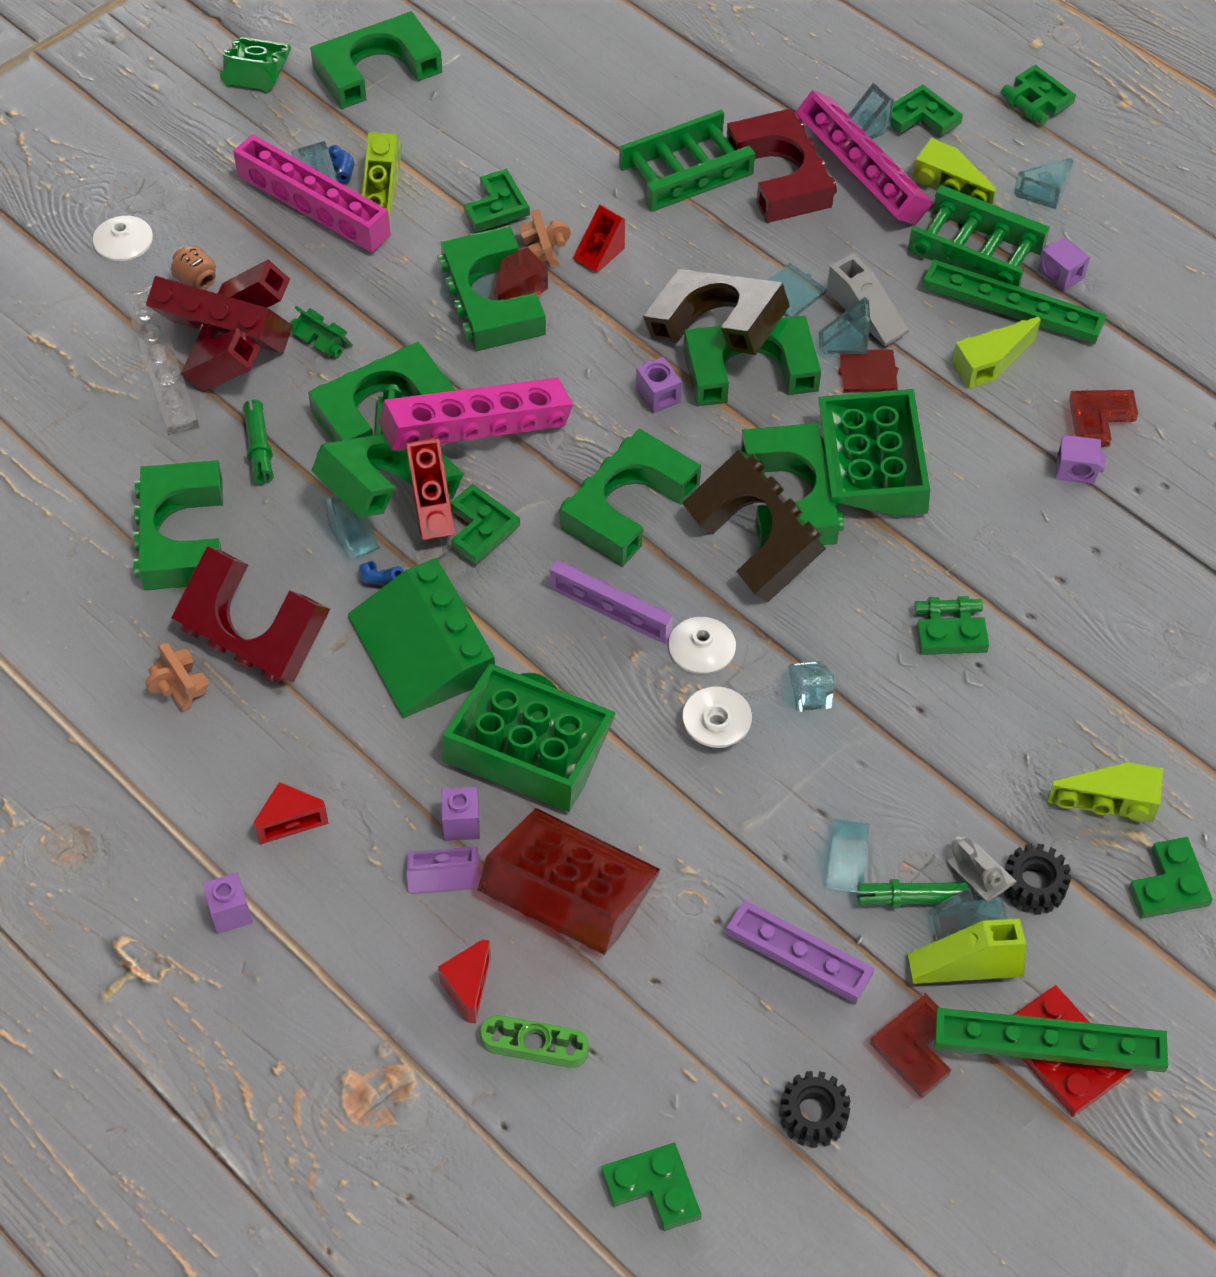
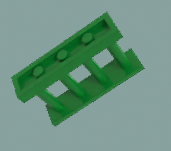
(696, 179)
(985, 218)

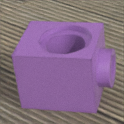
(1063, 263)
(658, 384)
(1079, 459)
(460, 813)
(227, 903)

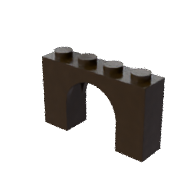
(690, 293)
(791, 541)

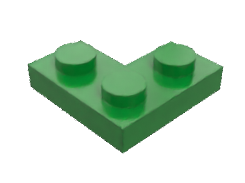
(926, 107)
(501, 205)
(487, 523)
(1178, 886)
(654, 1174)

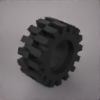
(1046, 863)
(809, 1130)

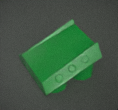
(253, 63)

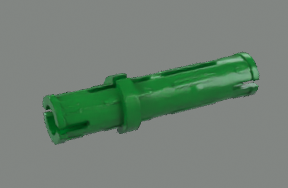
(259, 450)
(907, 893)

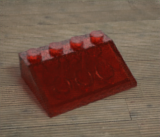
(567, 880)

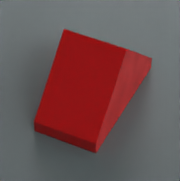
(602, 239)
(289, 813)
(466, 977)

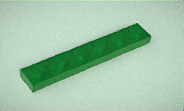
(1014, 301)
(1051, 1040)

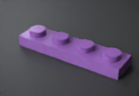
(610, 601)
(800, 951)

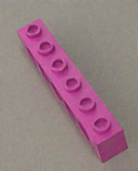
(864, 157)
(312, 193)
(475, 412)

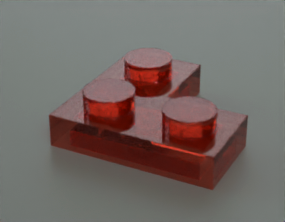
(1095, 408)
(906, 1046)

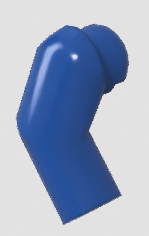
(343, 162)
(372, 576)

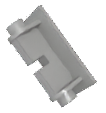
(979, 869)

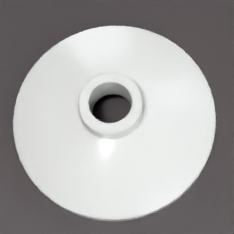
(122, 238)
(702, 656)
(717, 705)

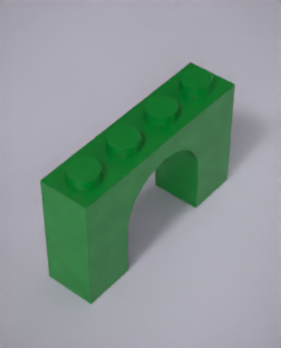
(397, 37)
(485, 320)
(787, 344)
(338, 401)
(800, 452)
(637, 461)
(353, 475)
(161, 492)

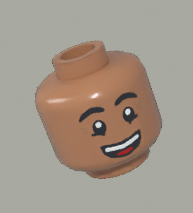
(193, 267)

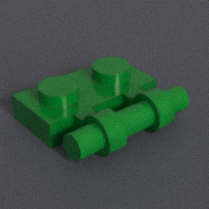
(1043, 89)
(951, 634)

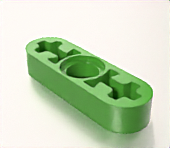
(526, 1027)

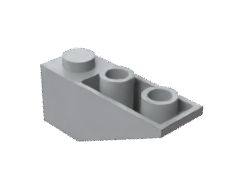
(850, 282)

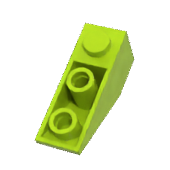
(947, 166)
(382, 168)
(990, 354)
(1117, 790)
(975, 953)

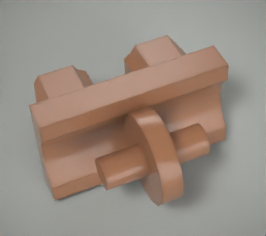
(555, 234)
(171, 677)

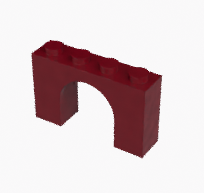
(784, 136)
(197, 306)
(224, 354)
(206, 612)

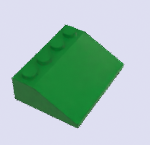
(875, 452)
(421, 638)
(527, 737)

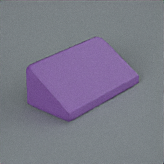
(443, 870)

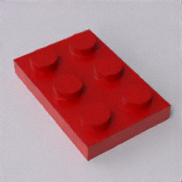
(1071, 1083)

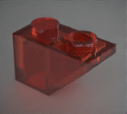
(521, 275)

